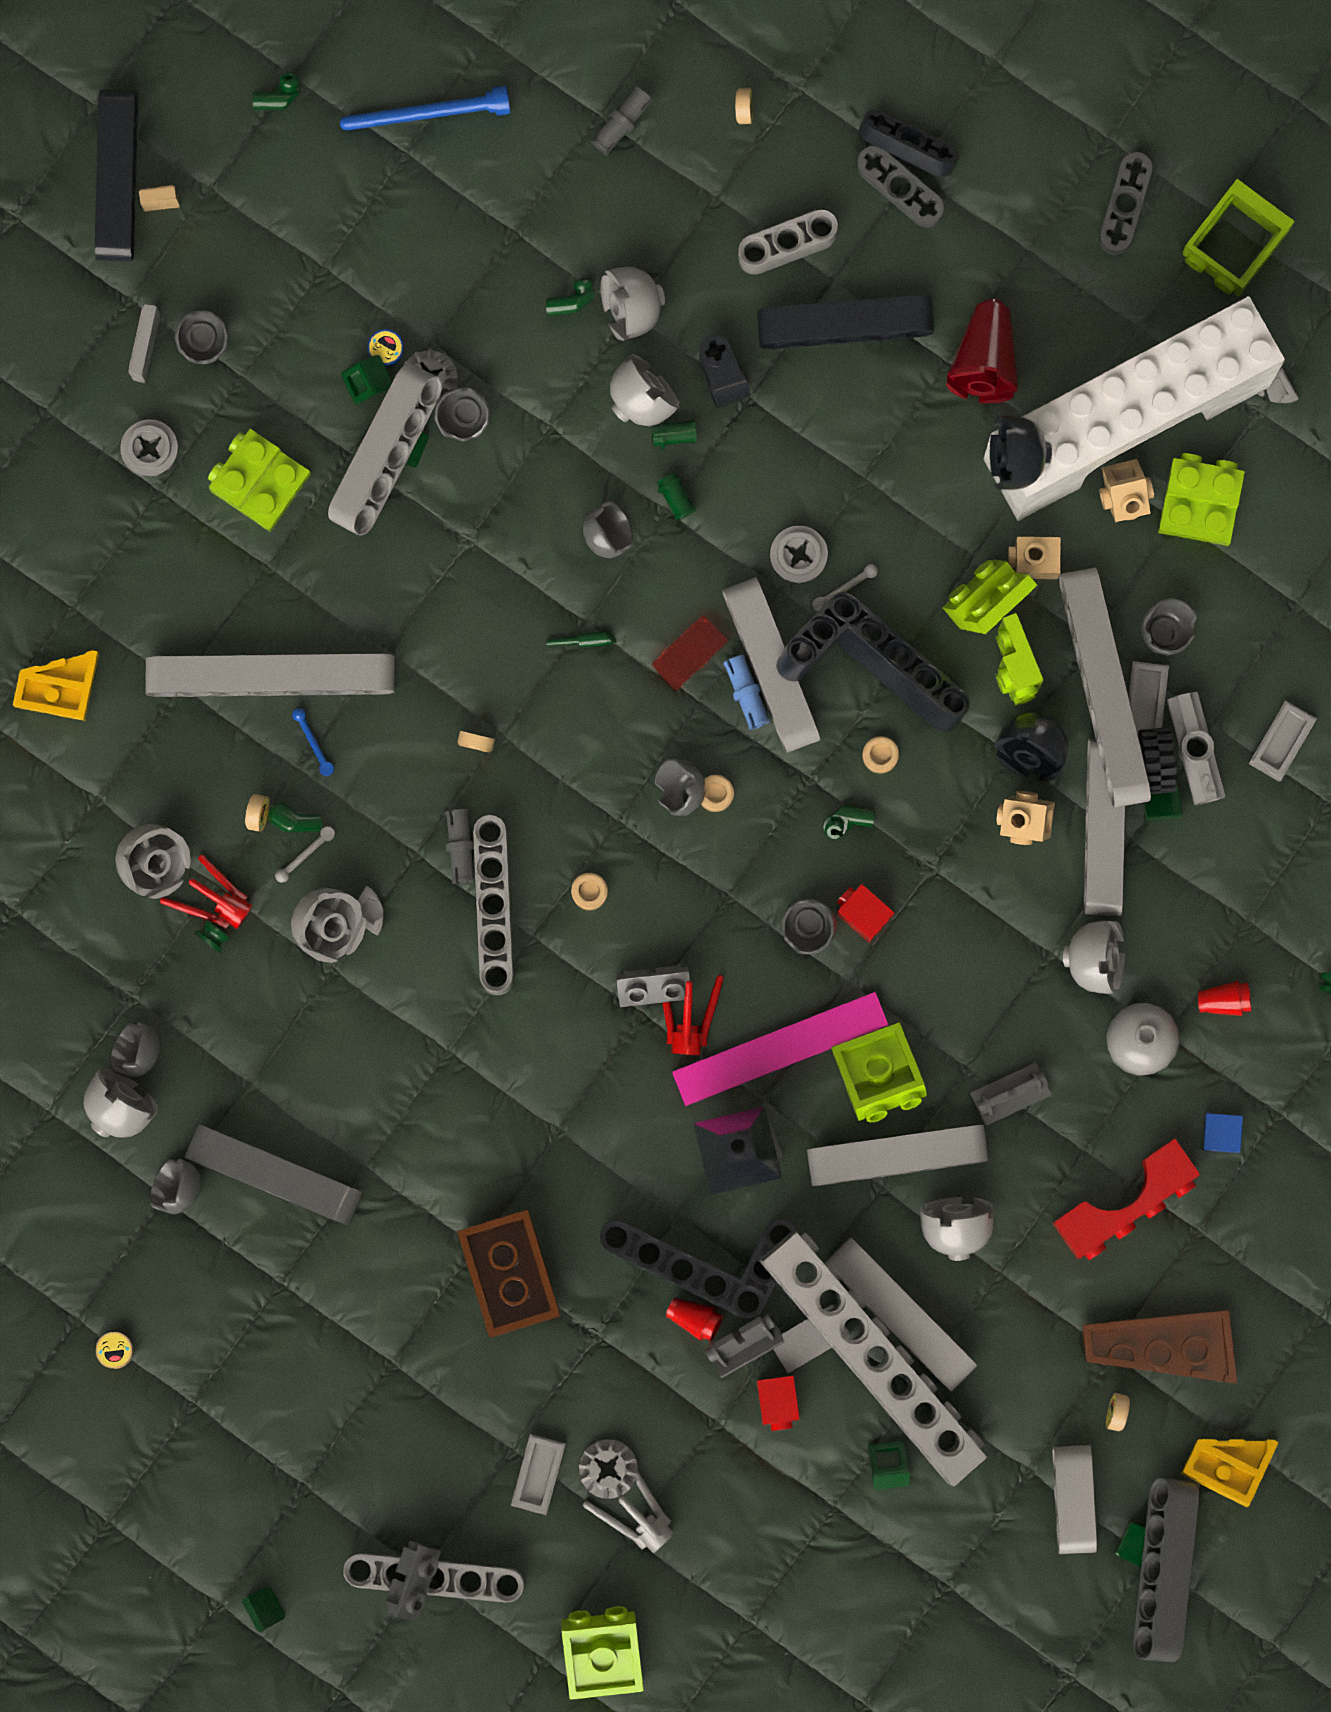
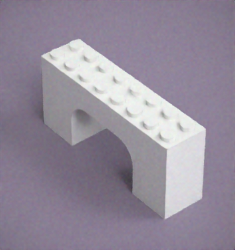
(1188, 374)

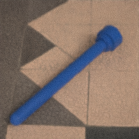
(494, 101)

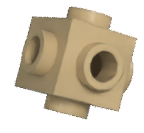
(1126, 490)
(1037, 816)

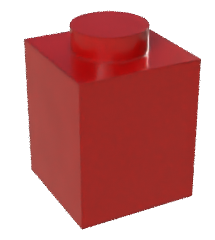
(863, 912)
(778, 1402)

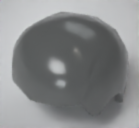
(202, 337)
(462, 413)
(607, 530)
(1168, 626)
(681, 786)
(809, 926)
(135, 1050)
(175, 1187)

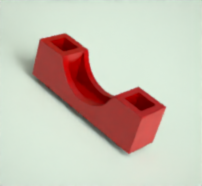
(1164, 1173)

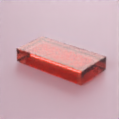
(689, 653)

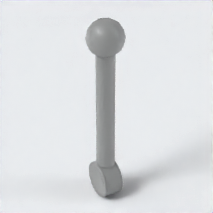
(869, 571)
(326, 834)

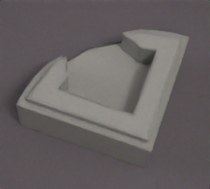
(1280, 389)
(372, 911)

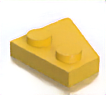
(58, 687)
(1230, 1466)

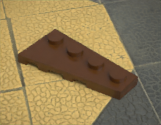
(1175, 1345)

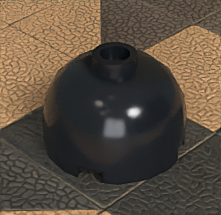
(1018, 452)
(1034, 745)

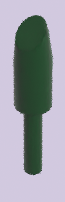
(589, 639)

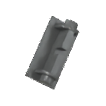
(643, 988)
(1011, 1094)
(746, 1345)
(409, 1597)

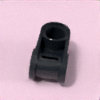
(725, 376)

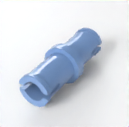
(746, 692)

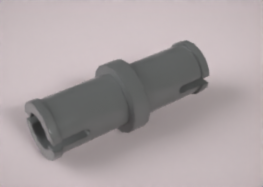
(621, 121)
(460, 846)

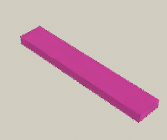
(779, 1049)

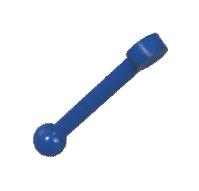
(325, 768)

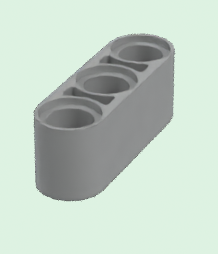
(798, 228)
(1074, 1499)

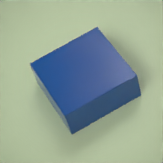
(1222, 1133)

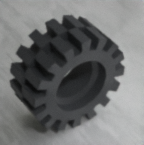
(1158, 759)

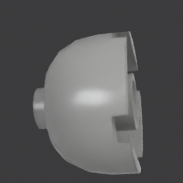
(632, 300)
(640, 394)
(152, 860)
(328, 924)
(1096, 957)
(1142, 1039)
(116, 1106)
(957, 1227)

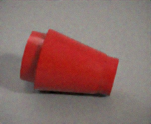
(1226, 999)
(695, 1318)

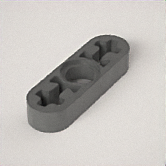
(1142, 182)
(926, 197)

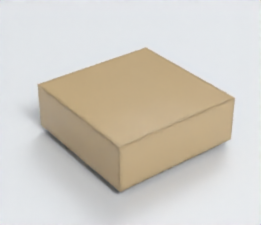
(159, 198)

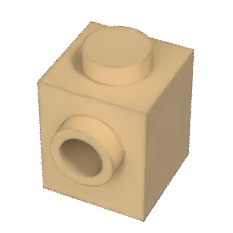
(1036, 557)

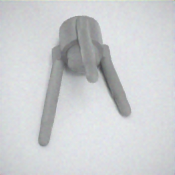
(652, 1531)

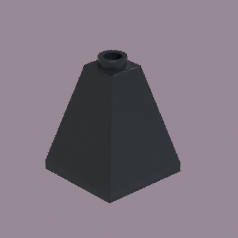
(731, 1170)

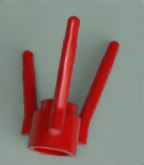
(231, 908)
(686, 1038)

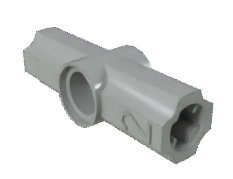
(1191, 725)

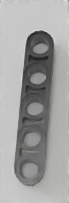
(273, 1174)
(1166, 1570)

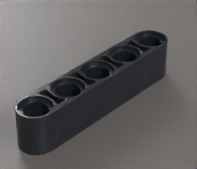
(116, 175)
(845, 322)

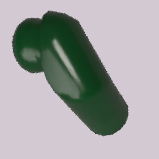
(281, 97)
(574, 302)
(844, 818)
(292, 821)

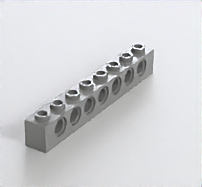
(951, 1463)

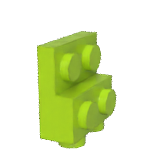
(258, 479)
(1201, 499)
(988, 596)
(1018, 670)
(879, 1073)
(601, 1653)

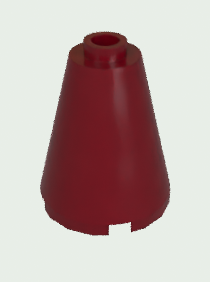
(986, 356)

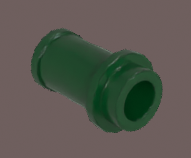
(673, 433)
(675, 496)

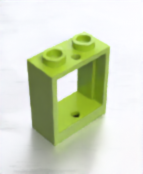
(1258, 210)

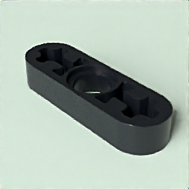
(888, 131)

